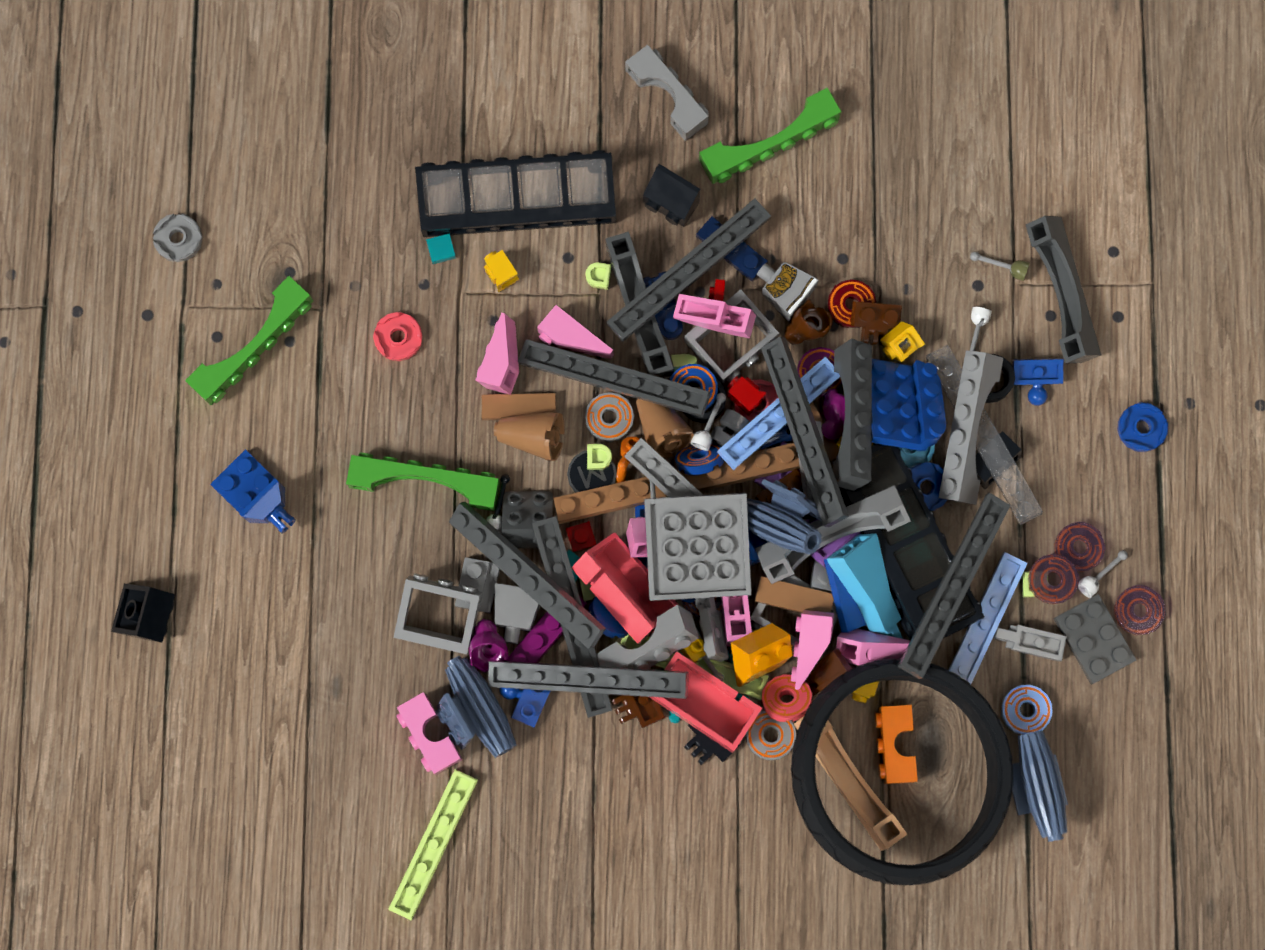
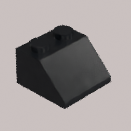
(671, 196)
(143, 612)

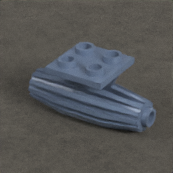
(782, 519)
(474, 710)
(1039, 786)

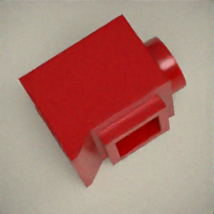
(745, 394)

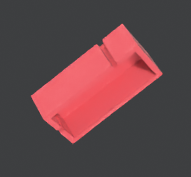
(621, 586)
(710, 705)

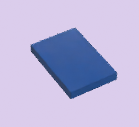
(846, 608)

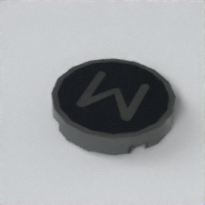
(583, 479)

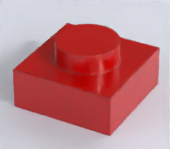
(717, 292)
(581, 537)

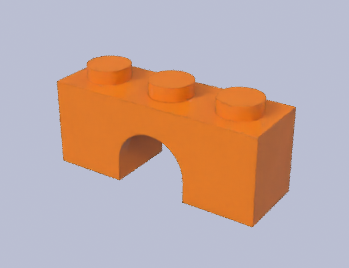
(895, 767)

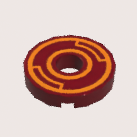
(843, 291)

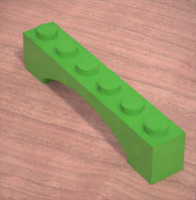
(723, 161)
(215, 379)
(369, 472)

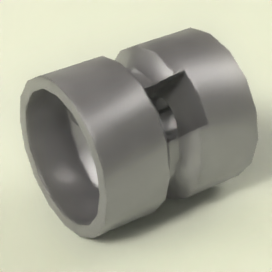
(730, 422)

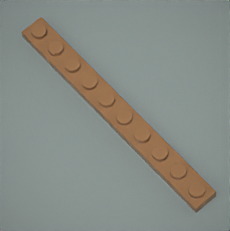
(632, 492)

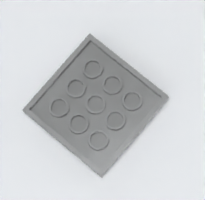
(697, 546)

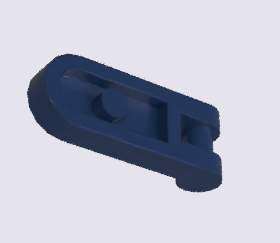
(669, 327)

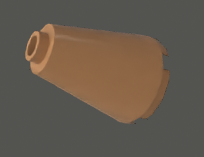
(663, 428)
(533, 433)

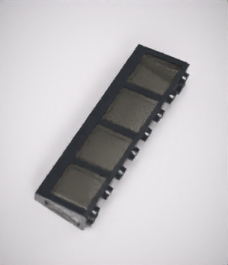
(915, 552)

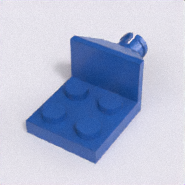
(253, 492)

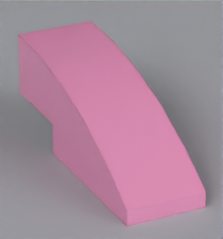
(715, 315)

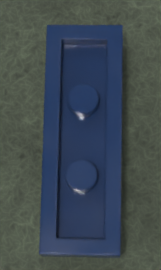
(742, 257)

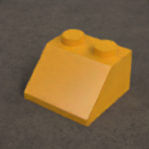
(760, 653)

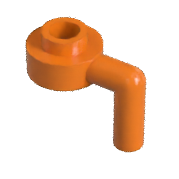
(626, 445)

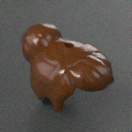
(808, 324)

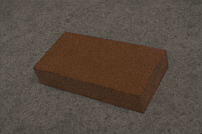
(826, 671)

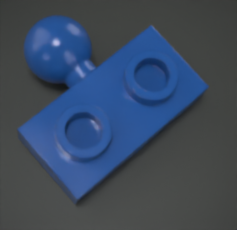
(1036, 373)
(529, 703)

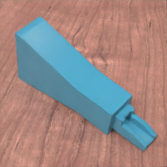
(863, 574)

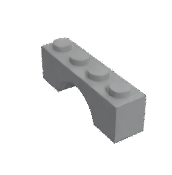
(649, 70)
(673, 632)

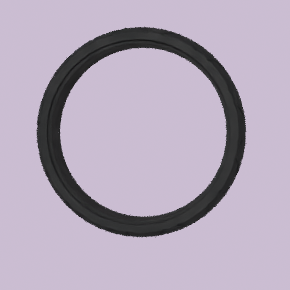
(998, 764)

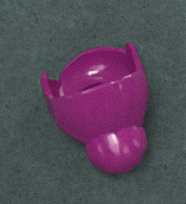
(834, 414)
(479, 653)

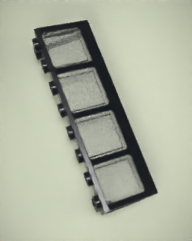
(516, 194)

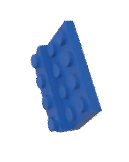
(906, 405)

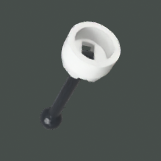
(496, 519)

